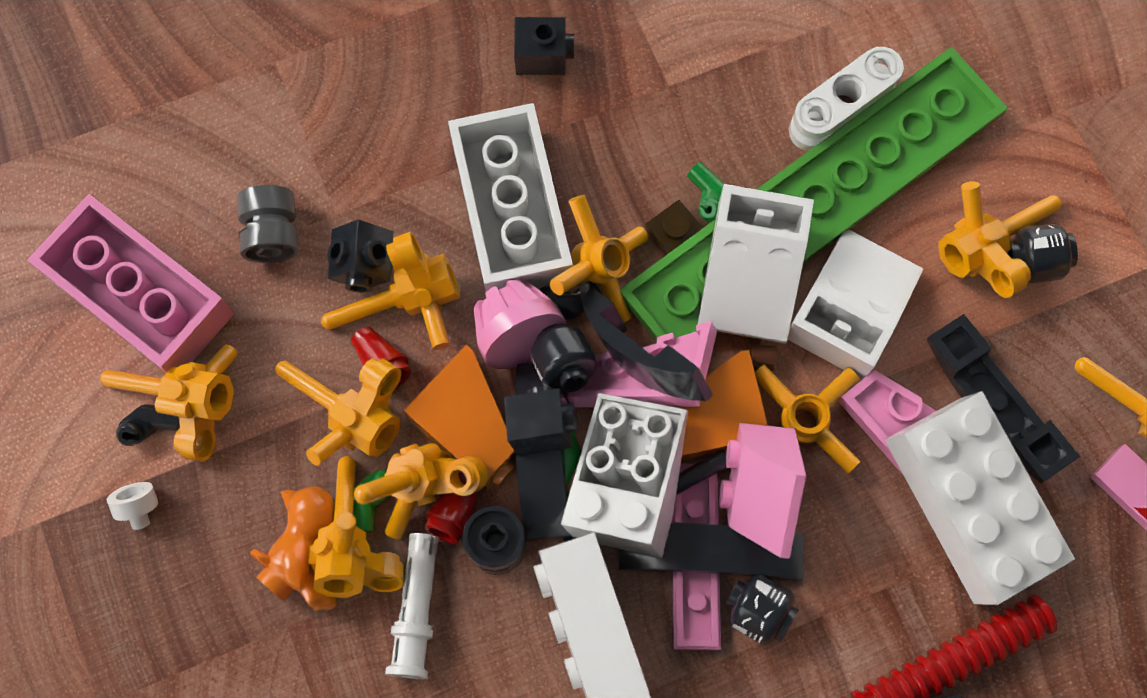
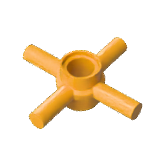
(598, 257)
(818, 406)

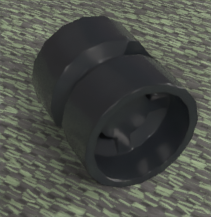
(494, 540)

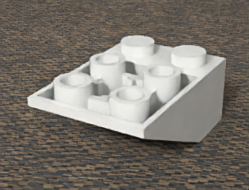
(755, 262)
(855, 304)
(627, 475)

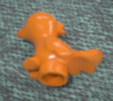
(288, 557)

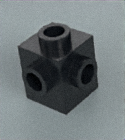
(359, 256)

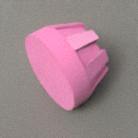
(511, 322)

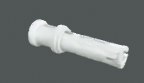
(412, 628)

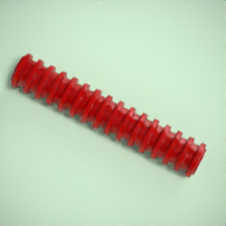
(967, 653)

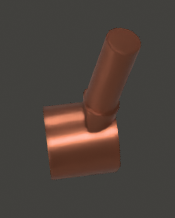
(762, 354)

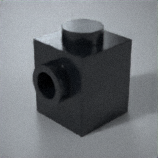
(542, 45)
(539, 421)

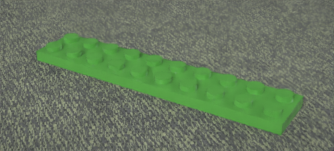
(843, 174)

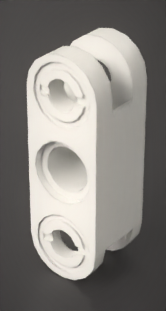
(862, 80)

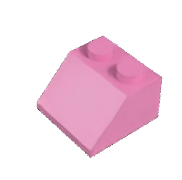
(764, 486)

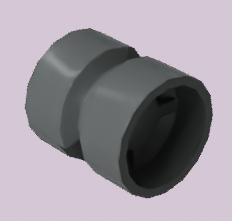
(268, 219)

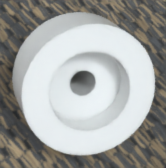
(133, 504)

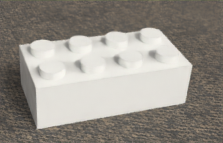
(510, 197)
(979, 500)
(590, 620)

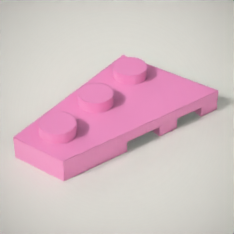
(614, 381)
(883, 409)

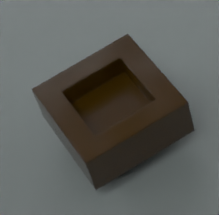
(672, 227)

